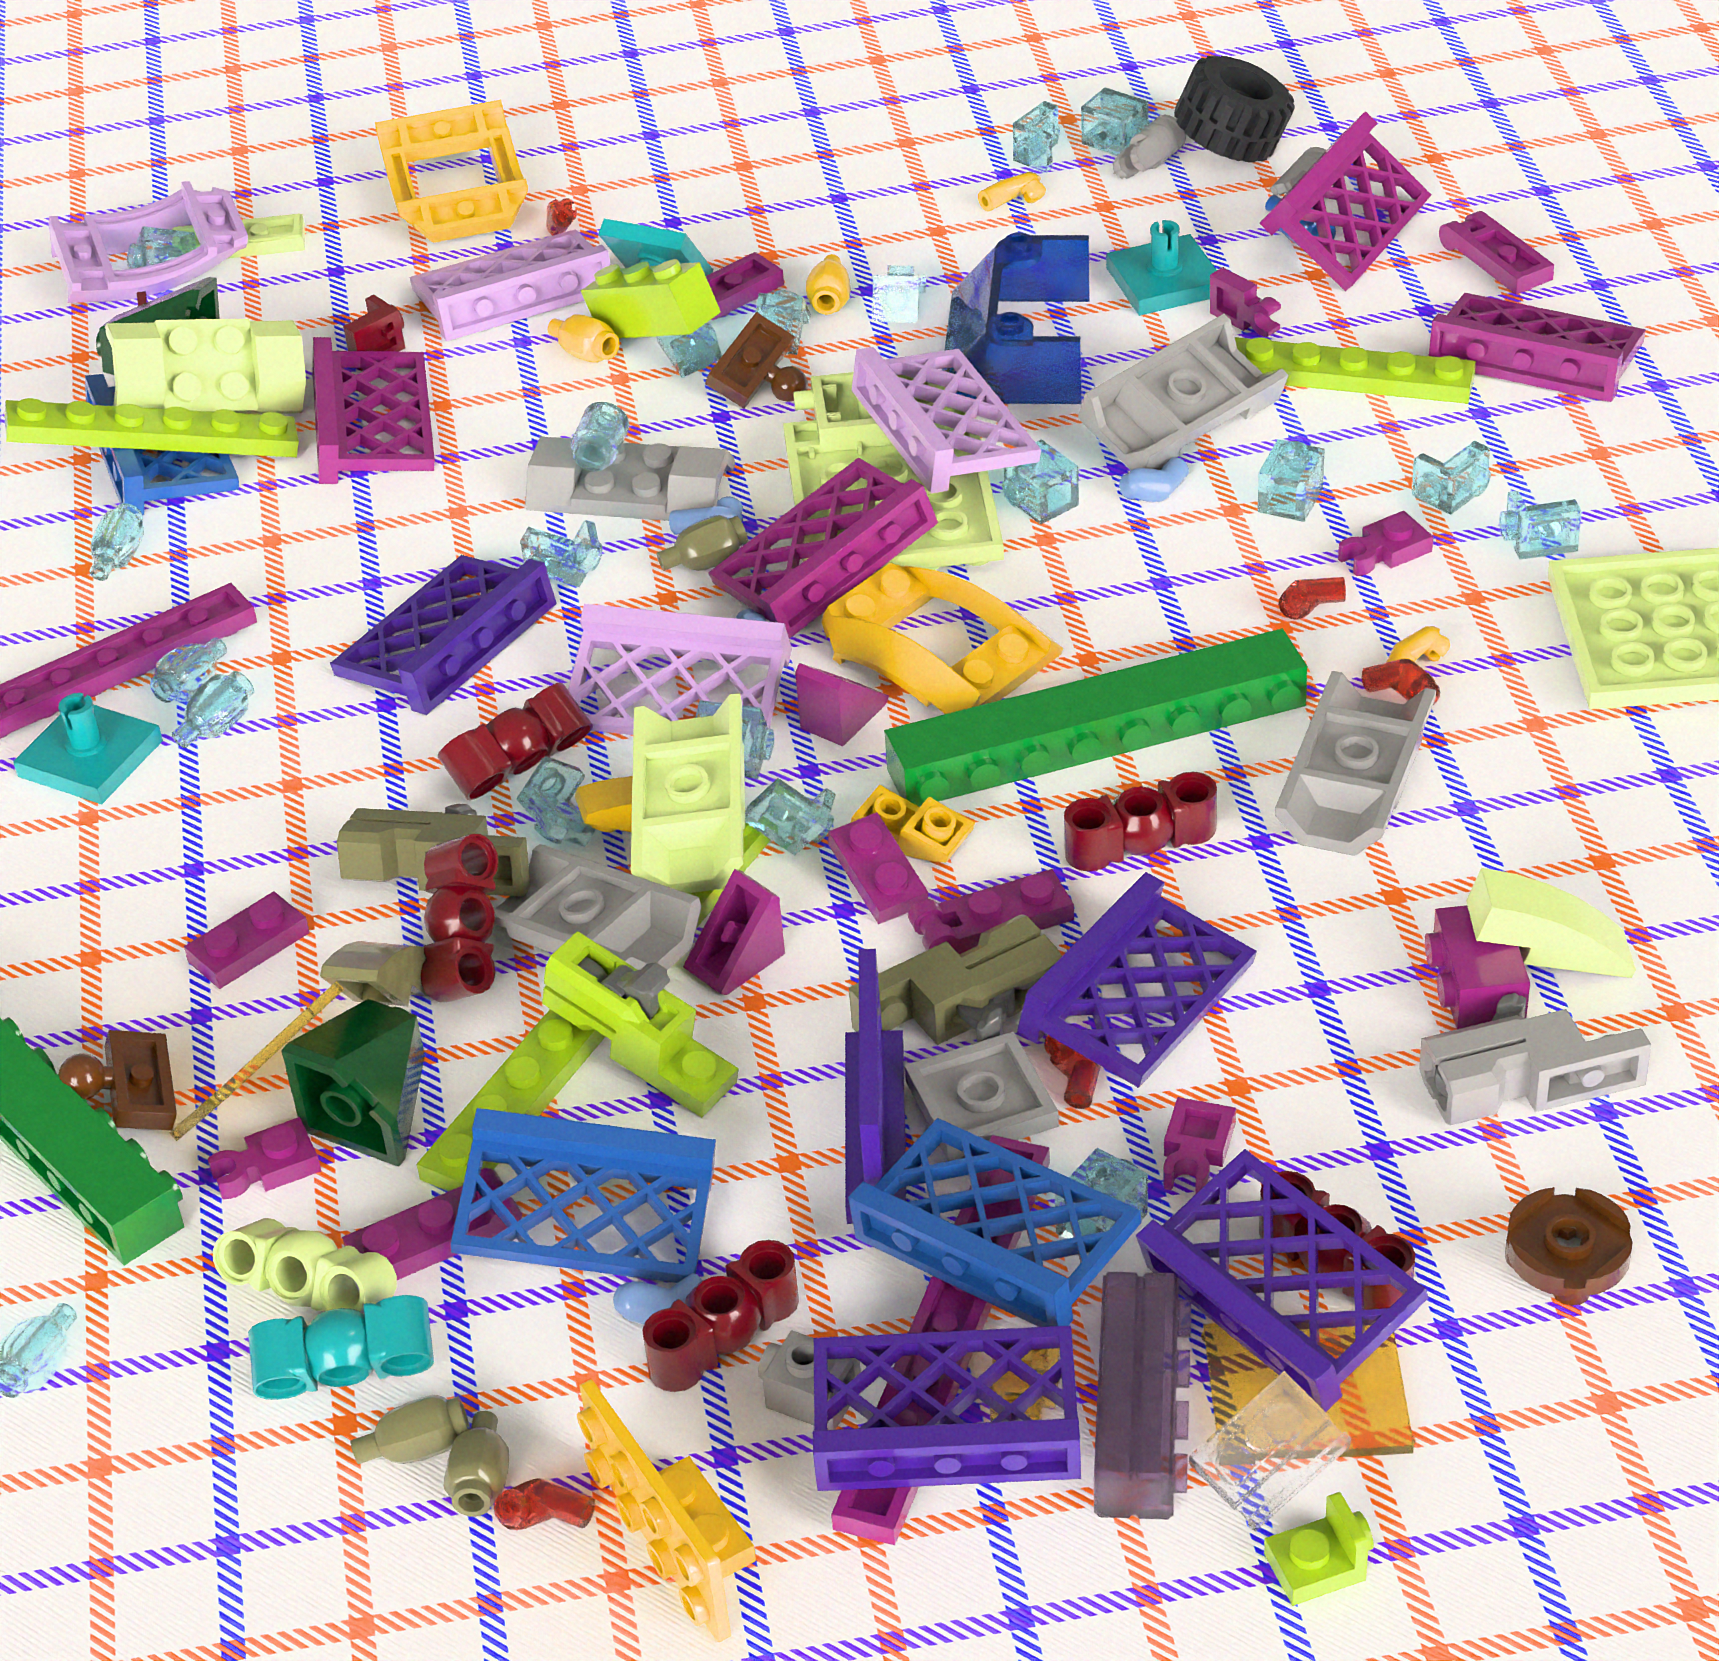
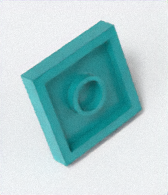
(642, 243)
(1163, 272)
(87, 750)

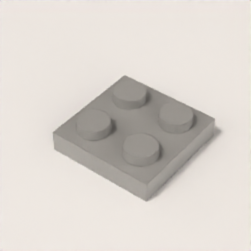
(983, 1090)

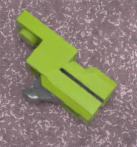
(642, 1019)

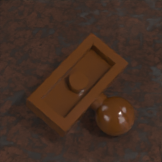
(754, 360)
(135, 1075)

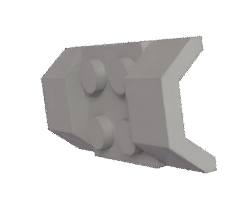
(639, 485)
(1351, 767)
(613, 908)

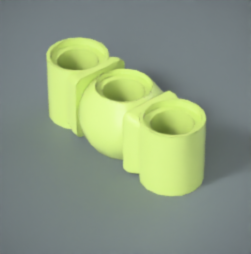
(280, 1262)

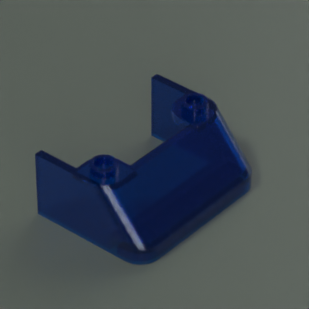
(1003, 345)

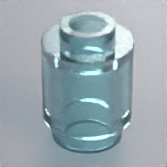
(599, 436)

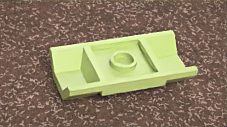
(209, 365)
(688, 798)

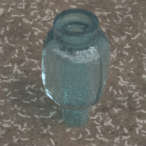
(116, 540)
(186, 670)
(214, 708)
(34, 1350)

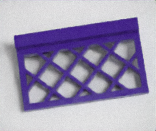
(455, 647)
(1093, 963)
(872, 1090)
(1254, 1321)
(946, 1447)

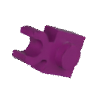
(1239, 302)
(1389, 540)
(1196, 1139)
(272, 1156)

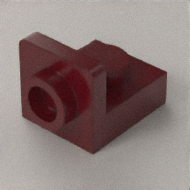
(377, 329)

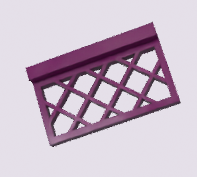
(1316, 186)
(1524, 356)
(336, 410)
(835, 563)

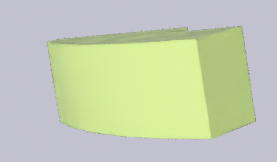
(1547, 925)

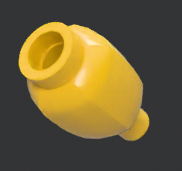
(828, 285)
(585, 337)

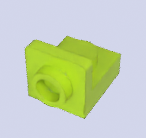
(1321, 1553)

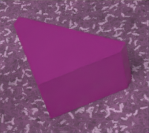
(834, 704)
(739, 935)

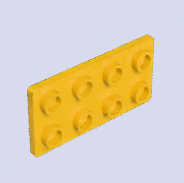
(675, 1509)

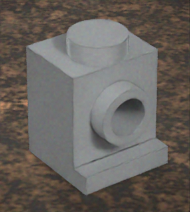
(789, 1378)

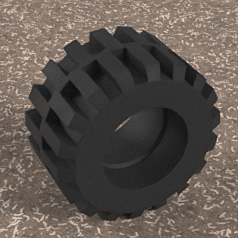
(1234, 108)

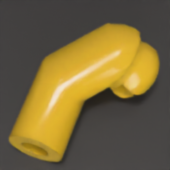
(1005, 190)
(1424, 641)

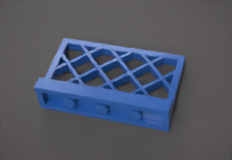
(133, 471)
(583, 1151)
(965, 1252)

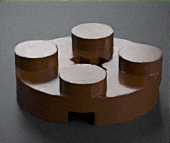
(1569, 1271)

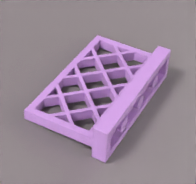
(510, 287)
(911, 423)
(674, 635)

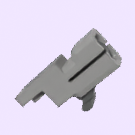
(1531, 1057)

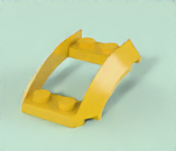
(448, 133)
(862, 633)

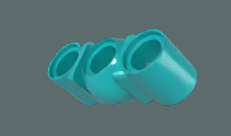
(340, 1347)

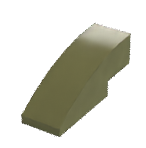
(377, 972)

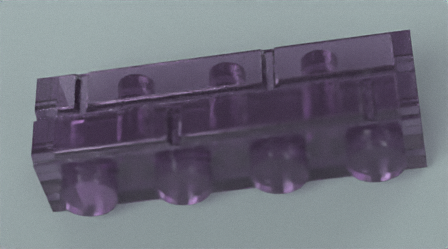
(1138, 1394)

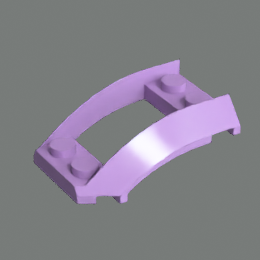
(86, 245)

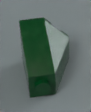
(187, 303)
(359, 1079)

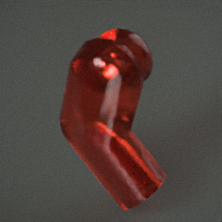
(560, 215)
(1306, 594)
(1401, 675)
(1079, 1070)
(541, 1501)

